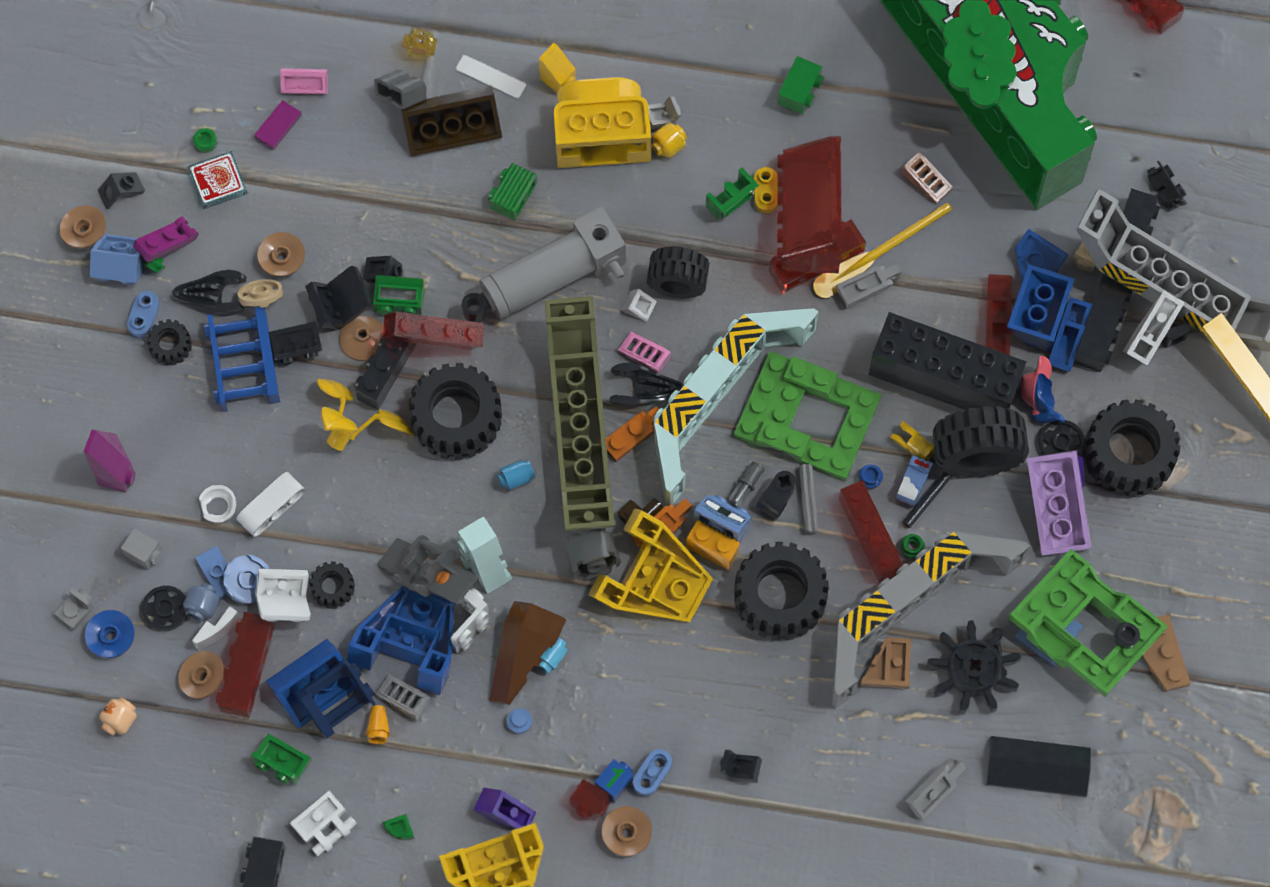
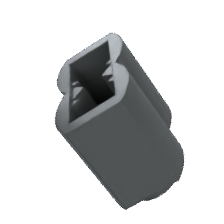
(400, 89)

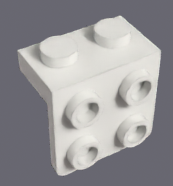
(282, 595)
(478, 621)

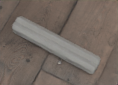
(808, 499)

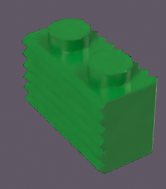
(512, 191)

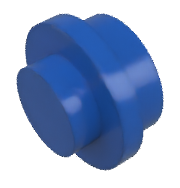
(871, 476)

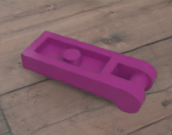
(165, 239)

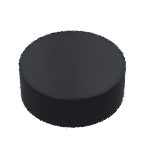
(1126, 635)

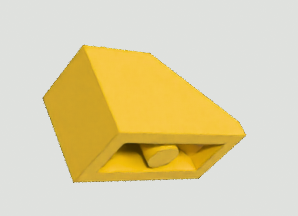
(556, 68)

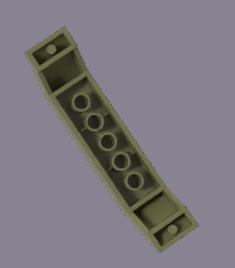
(578, 414)

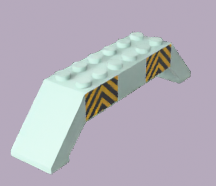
(714, 380)

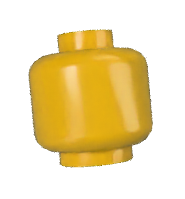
(669, 140)

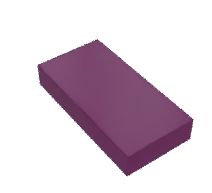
(278, 124)

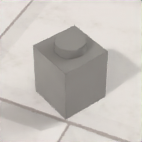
(142, 549)

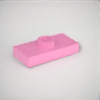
(304, 81)

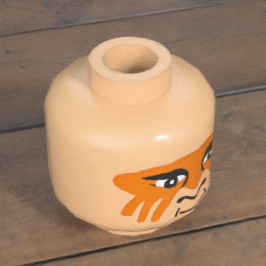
(117, 716)

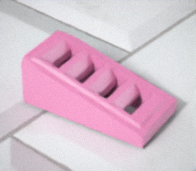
(664, 354)

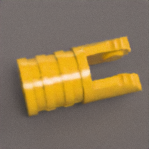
(916, 445)

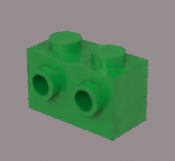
(800, 85)

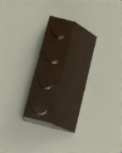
(451, 121)

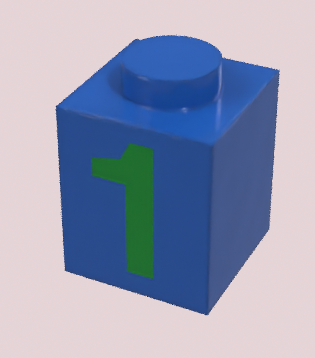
(615, 779)

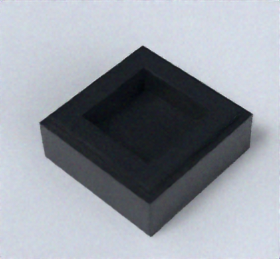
(1175, 335)

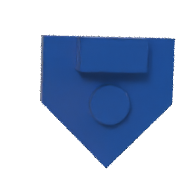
(1039, 253)

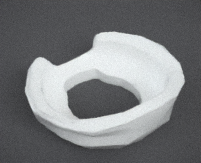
(212, 493)

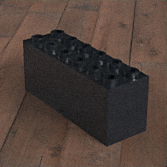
(944, 365)

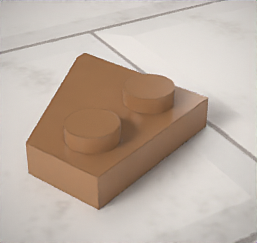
(890, 665)

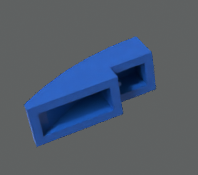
(1070, 334)

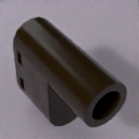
(651, 508)

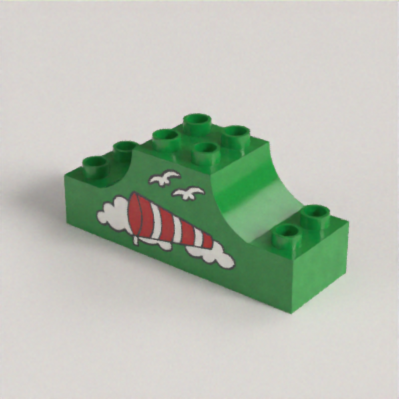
(1030, 124)

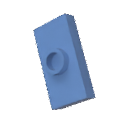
(213, 567)

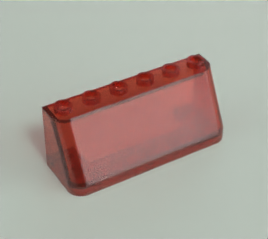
(810, 207)

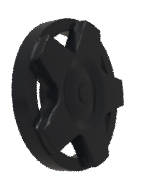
(1061, 439)
(164, 608)

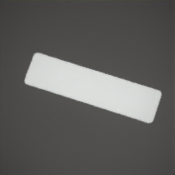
(491, 76)

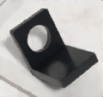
(120, 185)

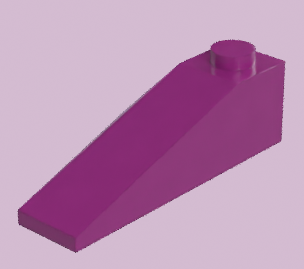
(109, 460)

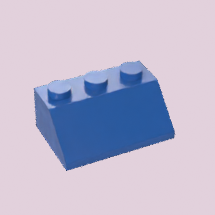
(1040, 307)
(302, 672)

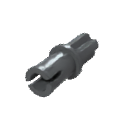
(746, 484)

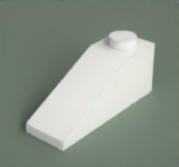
(1153, 328)

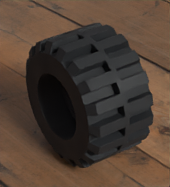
(678, 272)

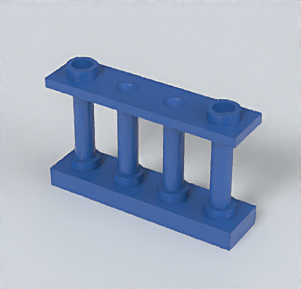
(261, 344)

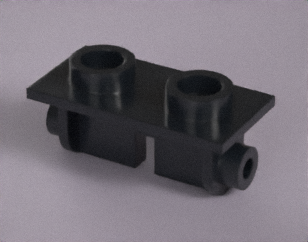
(1163, 177)

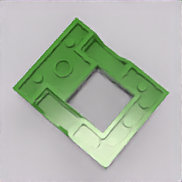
(776, 402)
(1061, 599)

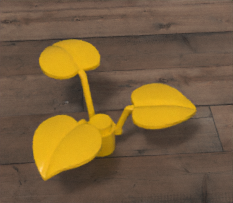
(346, 429)

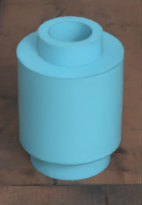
(552, 657)

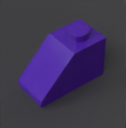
(503, 809)

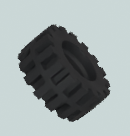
(166, 329)
(330, 570)

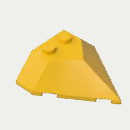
(499, 862)

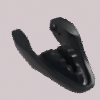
(208, 291)
(649, 385)

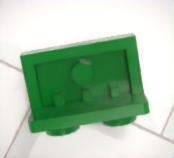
(280, 759)

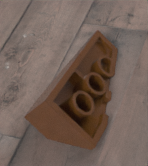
(523, 641)

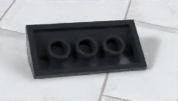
(1039, 766)

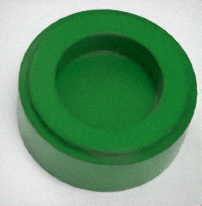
(205, 140)

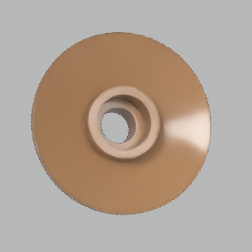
(79, 219)
(277, 245)
(361, 348)
(194, 670)
(626, 819)

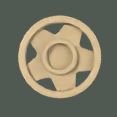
(260, 293)

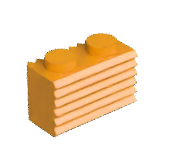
(713, 545)

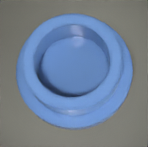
(519, 721)

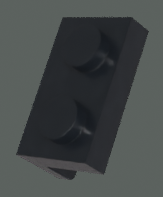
(295, 341)

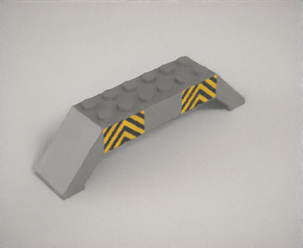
(1151, 267)
(909, 590)

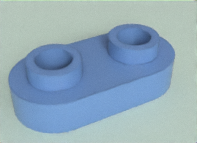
(143, 312)
(652, 773)

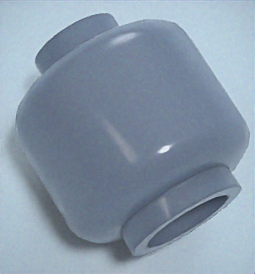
(201, 602)

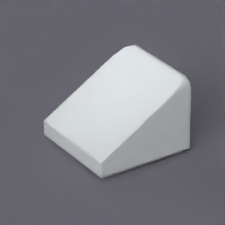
(639, 305)

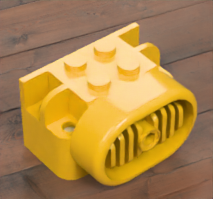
(601, 123)

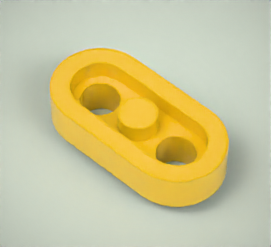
(766, 188)

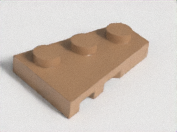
(1166, 660)

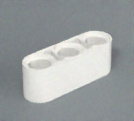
(270, 504)

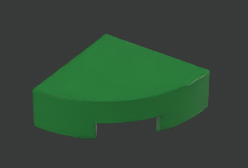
(399, 827)

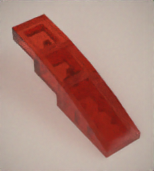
(998, 312)

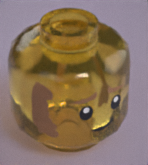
(419, 43)

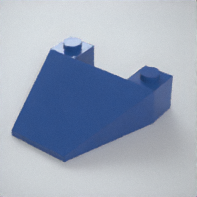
(411, 630)

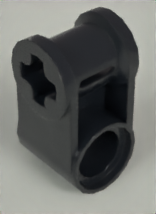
(776, 497)

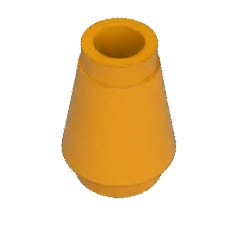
(377, 726)

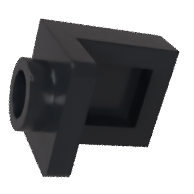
(740, 767)

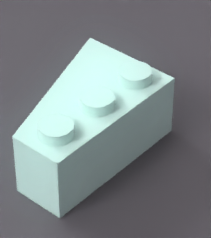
(481, 553)

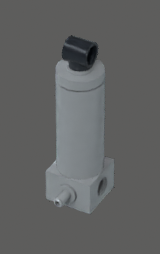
(589, 248)

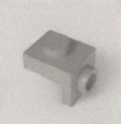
(664, 113)

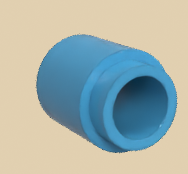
(516, 475)

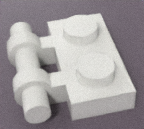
(320, 816)

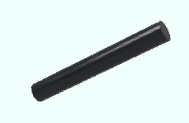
(927, 499)

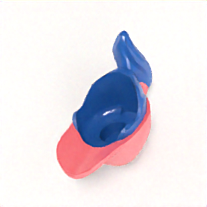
(1037, 393)

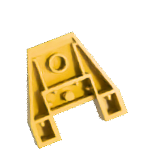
(661, 579)

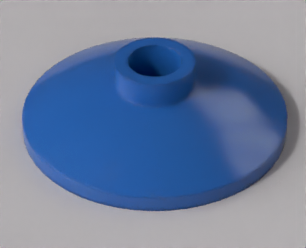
(101, 626)

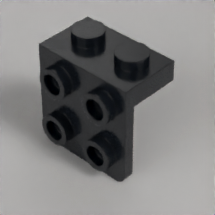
(340, 299)

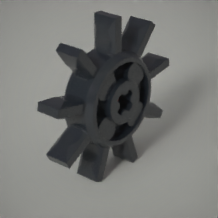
(975, 653)

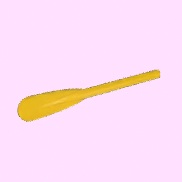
(825, 283)

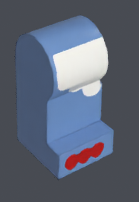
(914, 480)

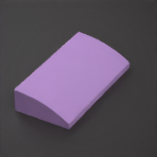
(1059, 502)

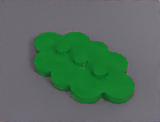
(979, 53)

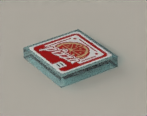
(217, 180)

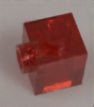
(589, 800)

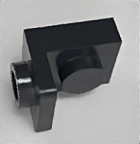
(381, 266)

